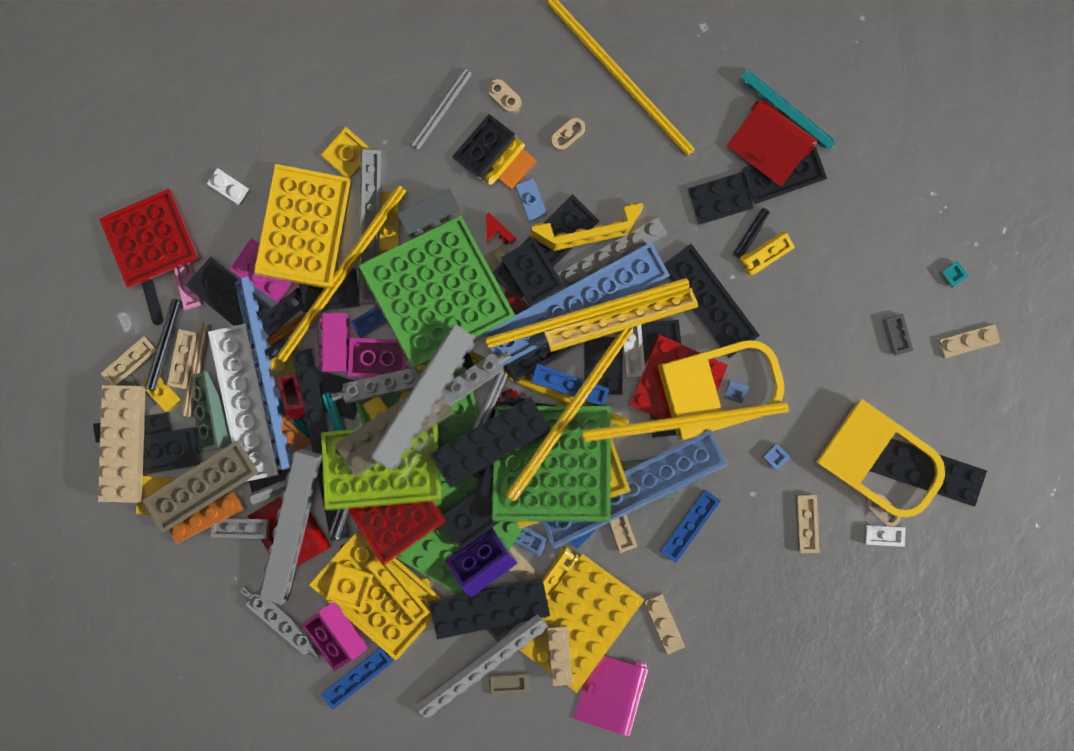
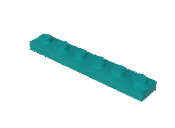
(781, 104)

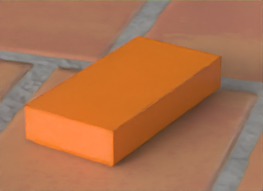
(517, 169)

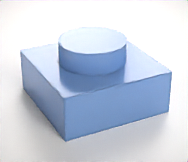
(736, 391)
(776, 456)

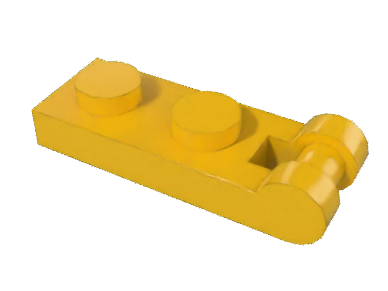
(504, 161)
(767, 253)
(559, 570)

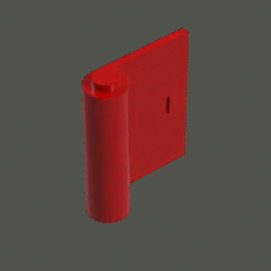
(774, 139)
(313, 541)

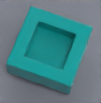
(954, 274)

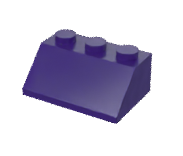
(481, 562)

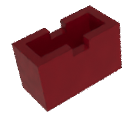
(290, 397)

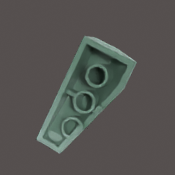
(211, 420)

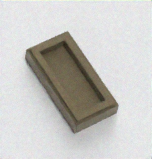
(508, 683)

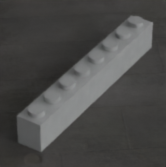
(422, 397)
(291, 526)

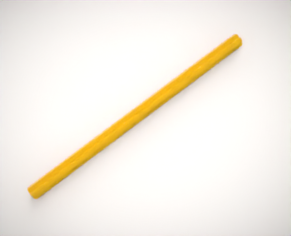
(621, 77)
(341, 273)
(587, 313)
(568, 414)
(616, 419)
(686, 421)

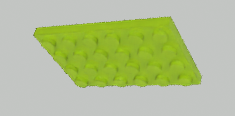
(412, 481)

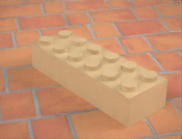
(121, 444)

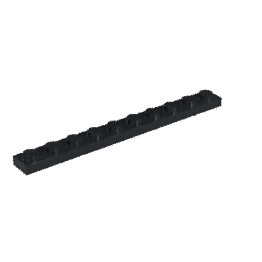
(314, 418)

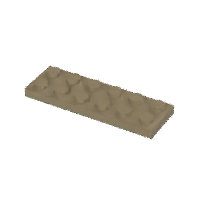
(360, 444)
(200, 486)

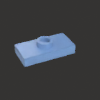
(531, 199)
(532, 540)

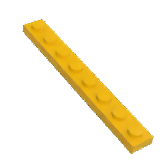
(621, 319)

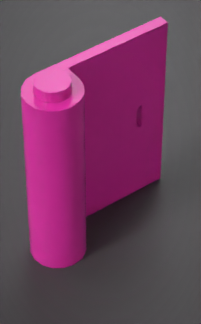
(614, 695)

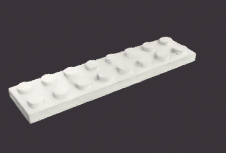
(243, 397)

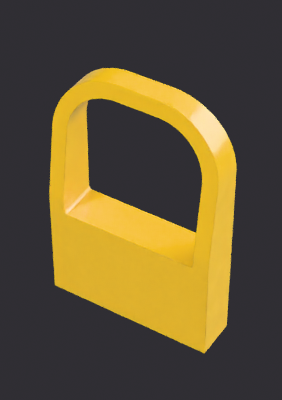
(692, 388)
(859, 445)

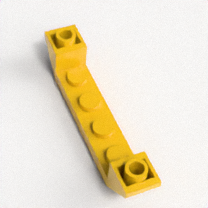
(544, 234)

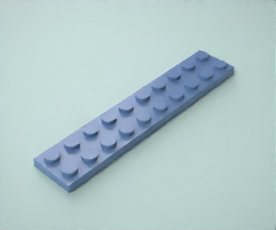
(622, 278)
(248, 310)
(650, 482)

